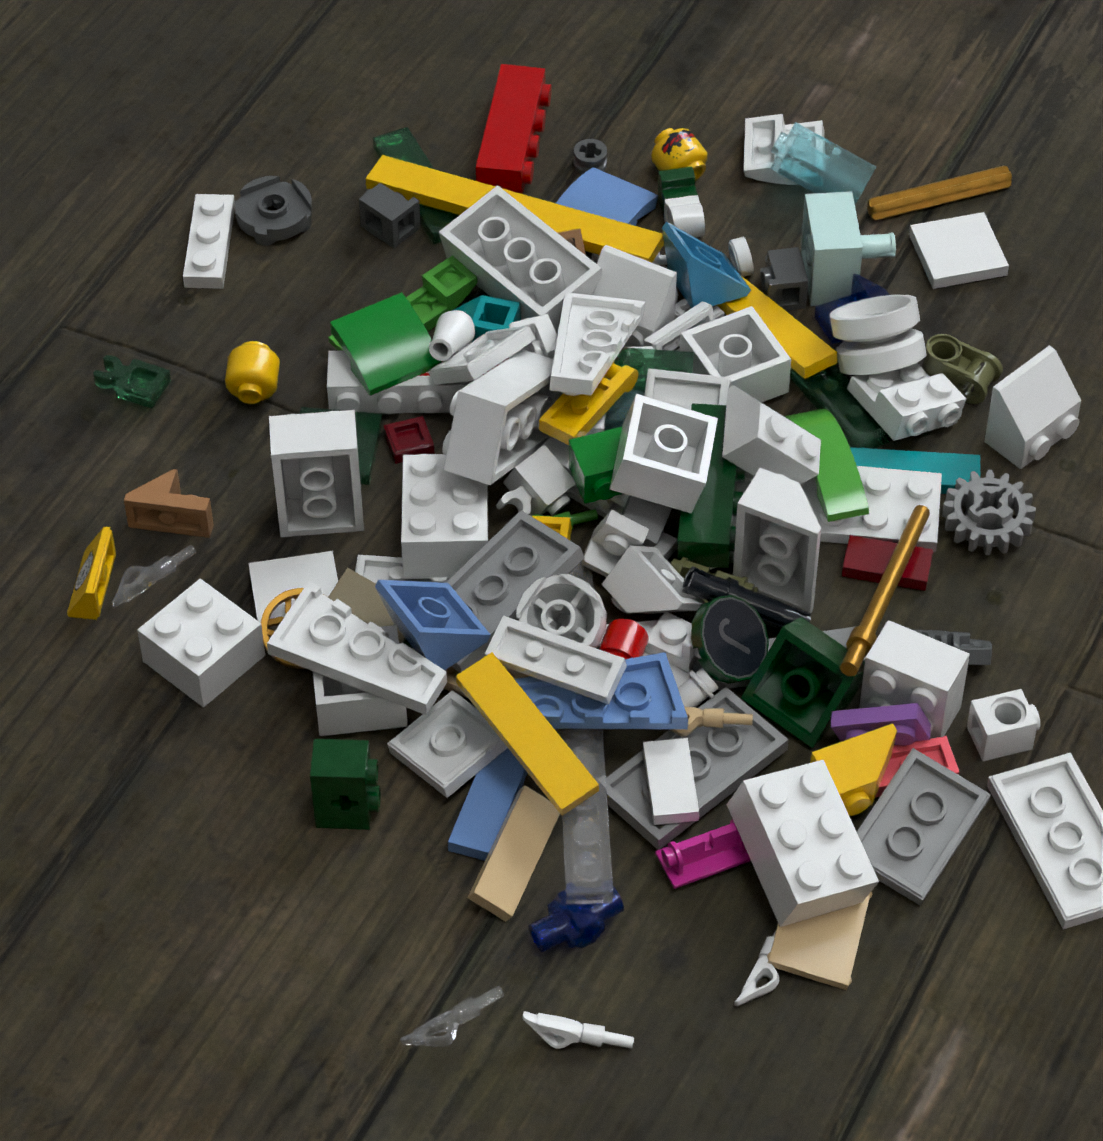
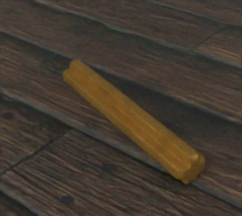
(939, 193)

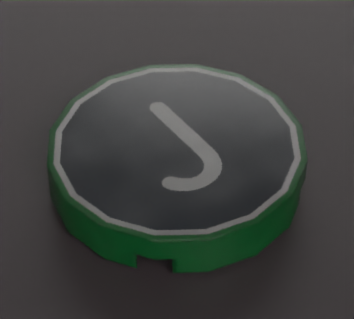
(729, 639)

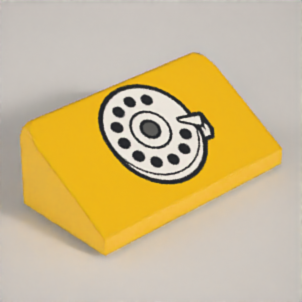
(93, 577)

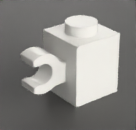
(538, 484)

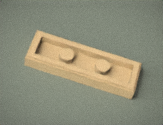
(514, 853)

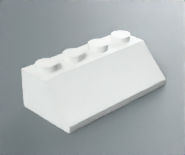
(518, 256)

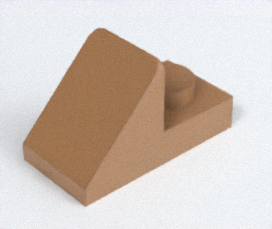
(163, 508)

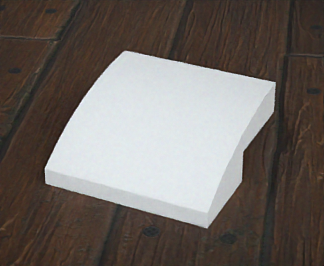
(760, 138)

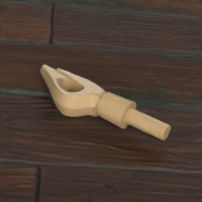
(711, 718)

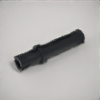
(770, 610)

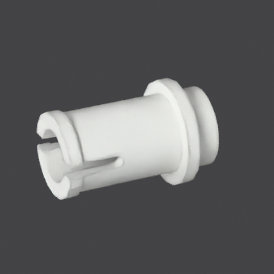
(697, 688)

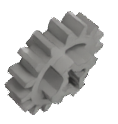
(988, 512)

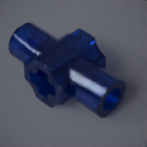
(573, 923)

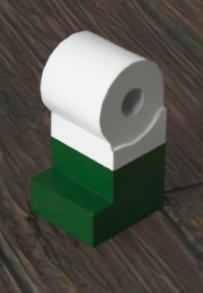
(680, 200)

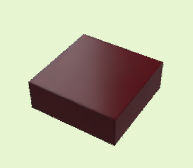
(408, 438)

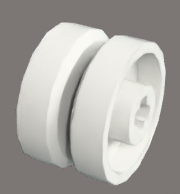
(878, 334)

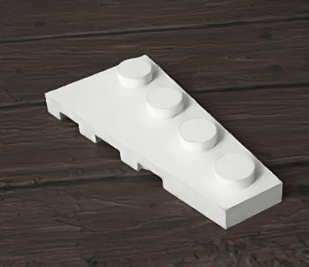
(590, 339)
(341, 646)

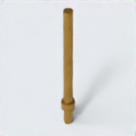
(864, 635)

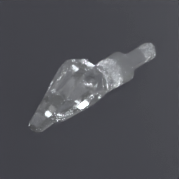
(148, 576)
(450, 1021)

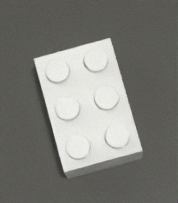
(316, 473)
(440, 518)
(802, 842)

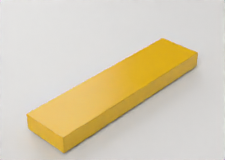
(806, 350)
(527, 733)

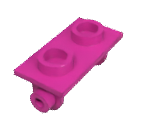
(703, 855)

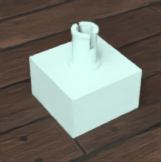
(834, 246)

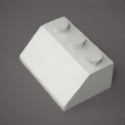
(778, 540)

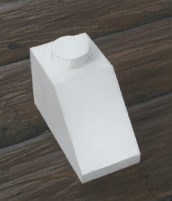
(648, 584)

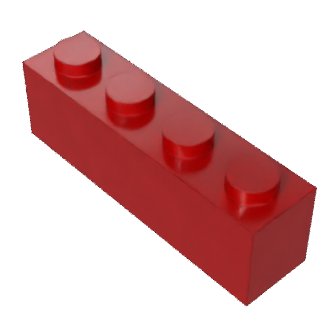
(512, 128)

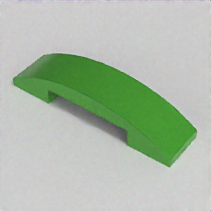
(441, 292)
(838, 480)

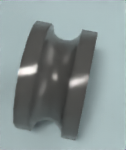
(590, 148)

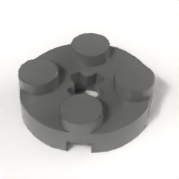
(269, 226)

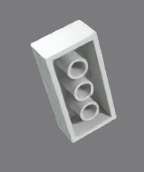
(499, 418)

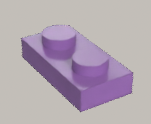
(907, 718)

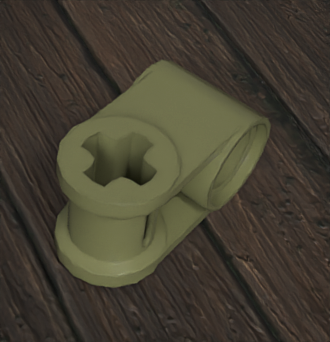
(962, 366)

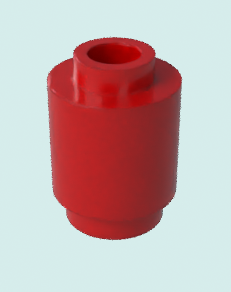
(624, 639)

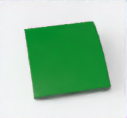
(385, 343)

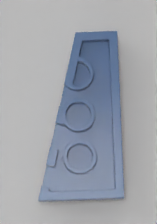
(643, 700)

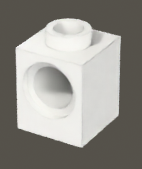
(1003, 724)

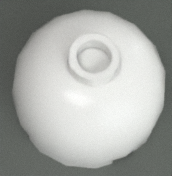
(565, 608)

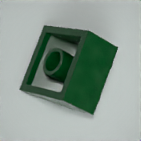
(803, 681)

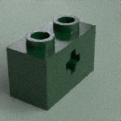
(344, 784)

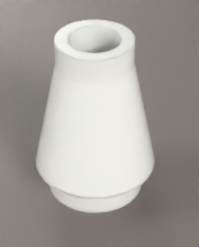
(452, 333)

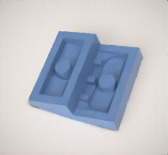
(608, 197)

